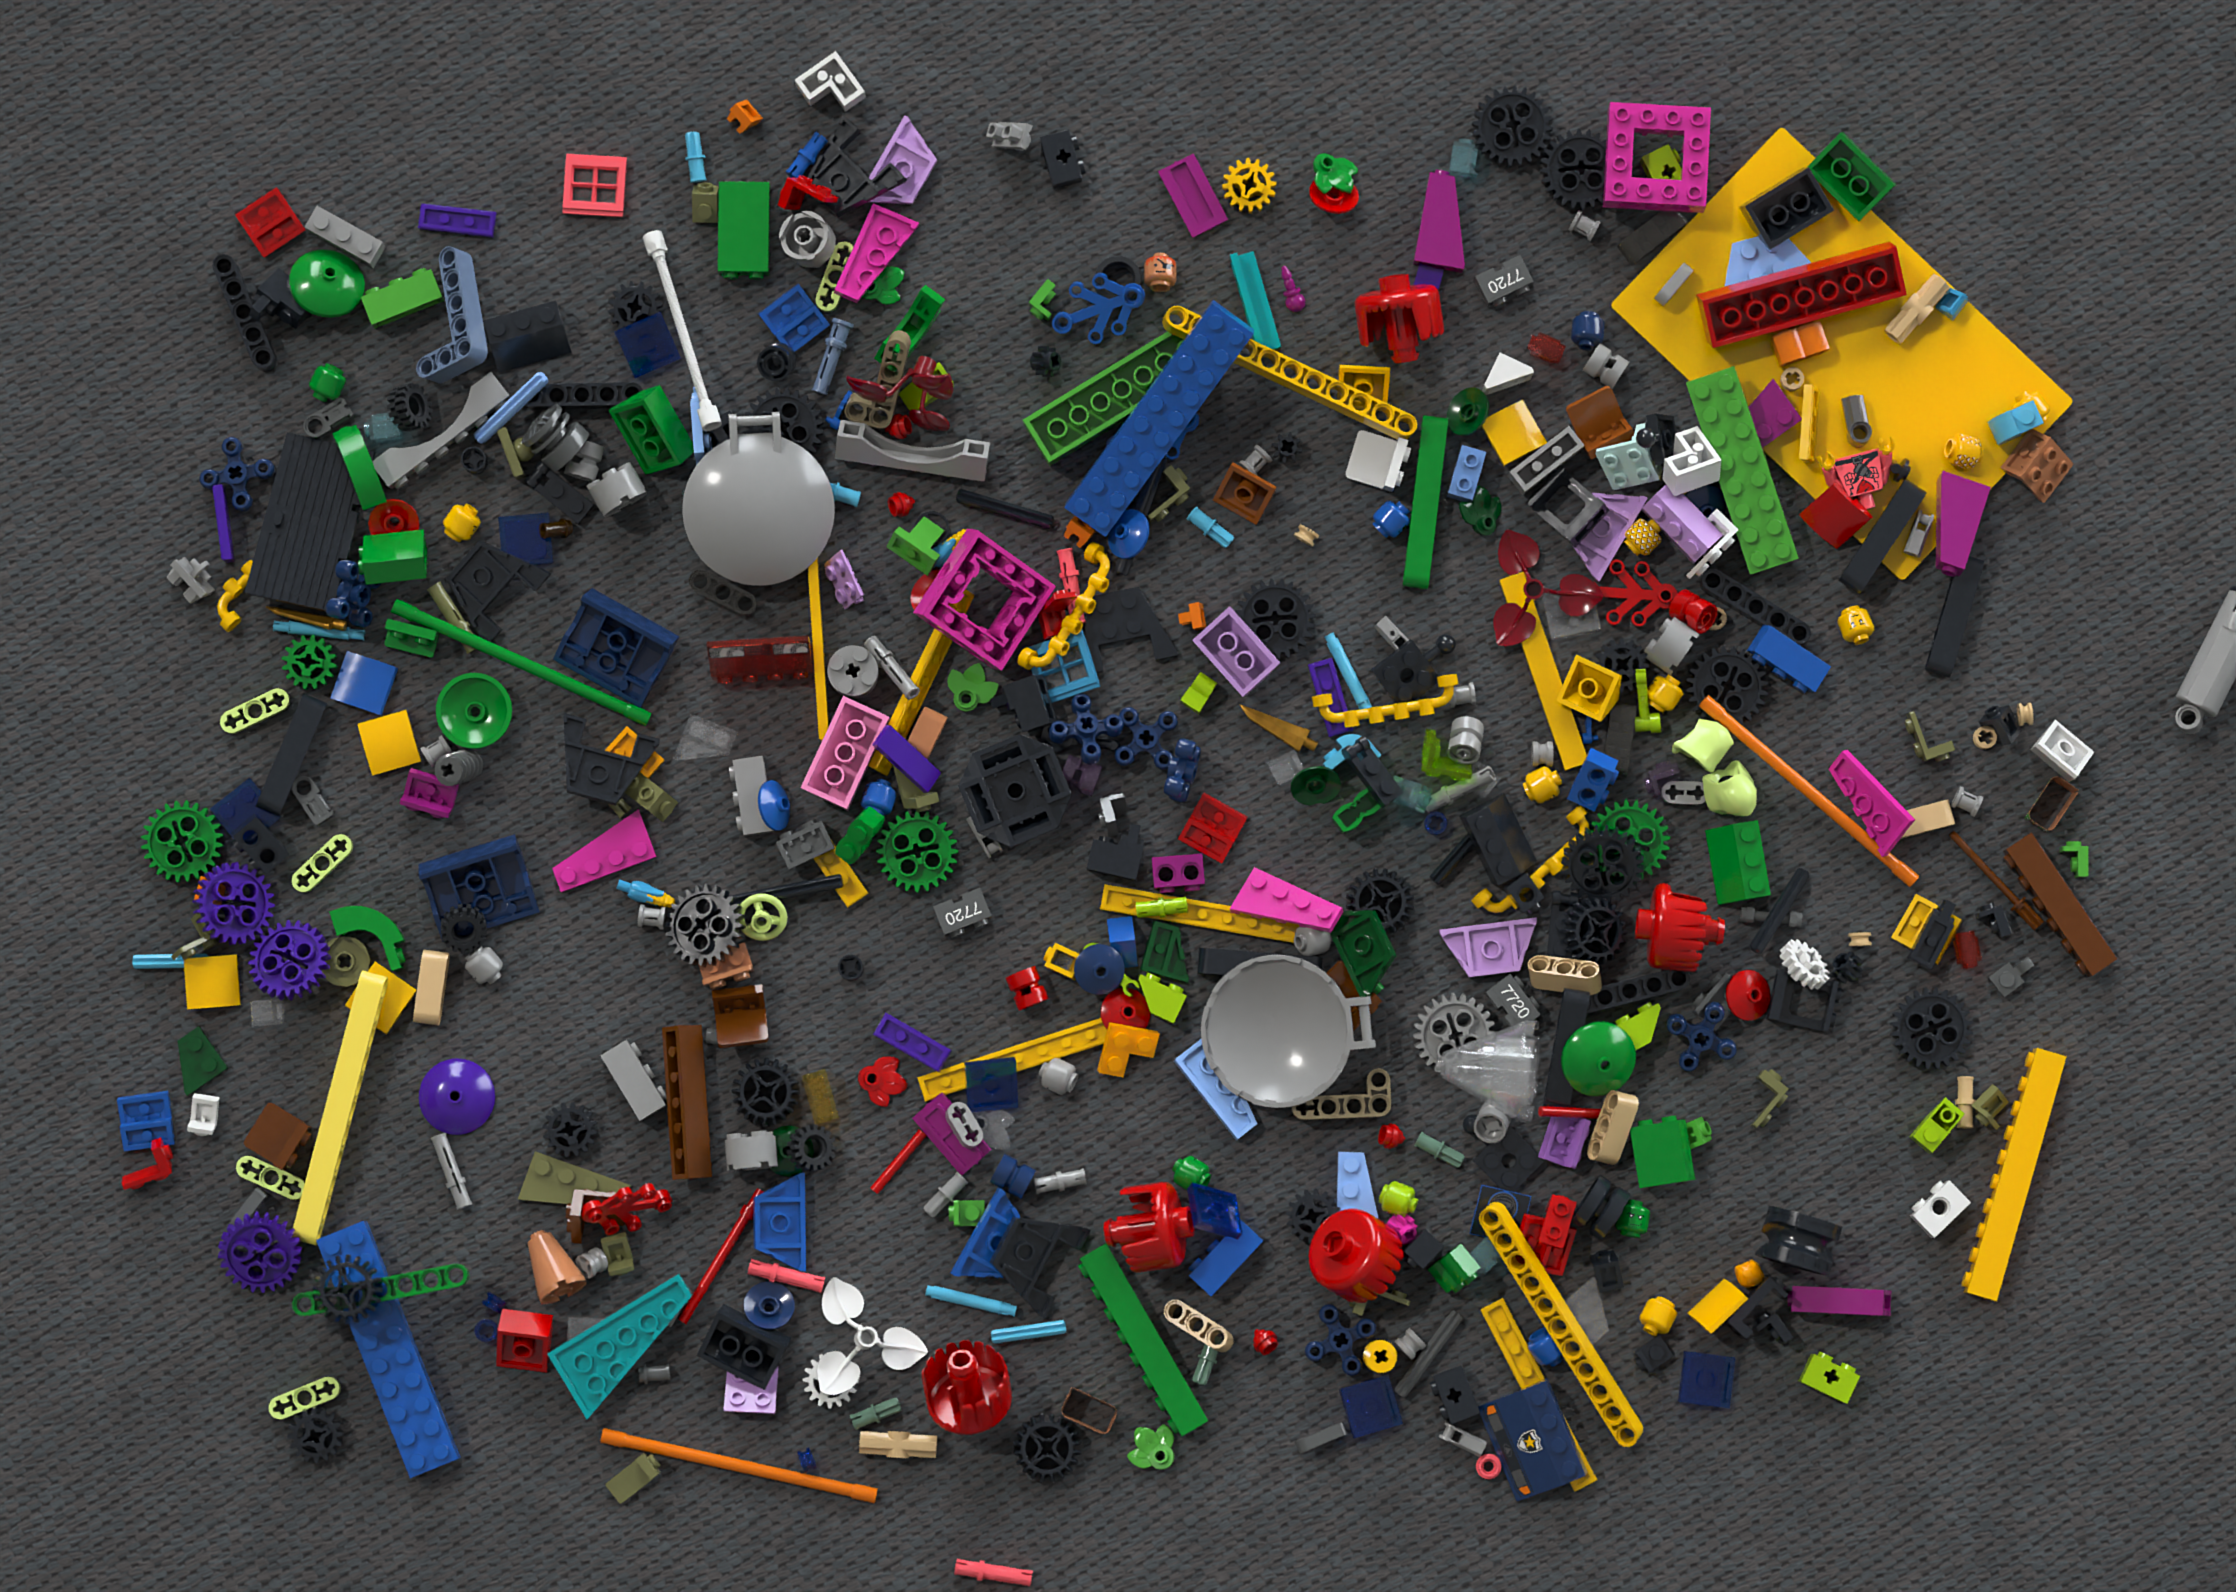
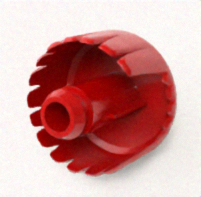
(1402, 310)
(1676, 929)
(1152, 1237)
(1355, 1255)
(967, 1387)

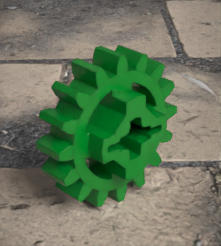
(310, 650)

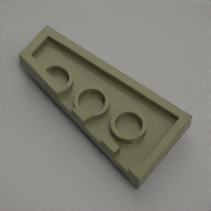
(555, 1181)

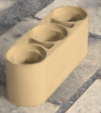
(1930, 818)
(1561, 973)
(431, 987)
(1612, 1127)
(1190, 1317)

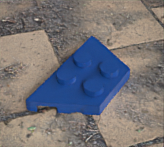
(781, 1222)
(985, 1238)

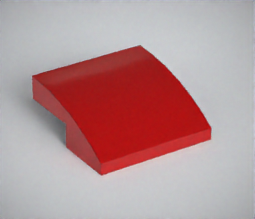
(270, 222)
(1835, 515)
(1212, 828)
(1551, 1258)

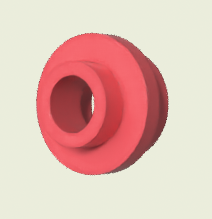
(1496, 1466)

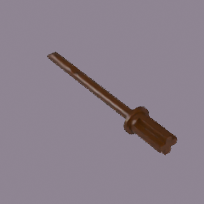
(2020, 906)

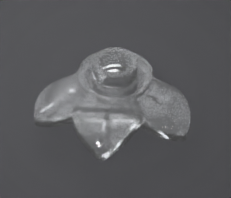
(994, 1128)

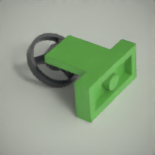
(916, 545)

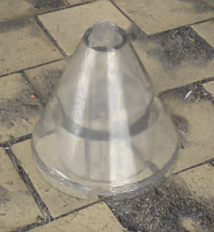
(1498, 1069)

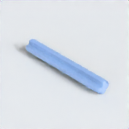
(511, 407)

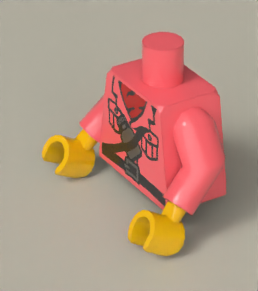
(1860, 473)

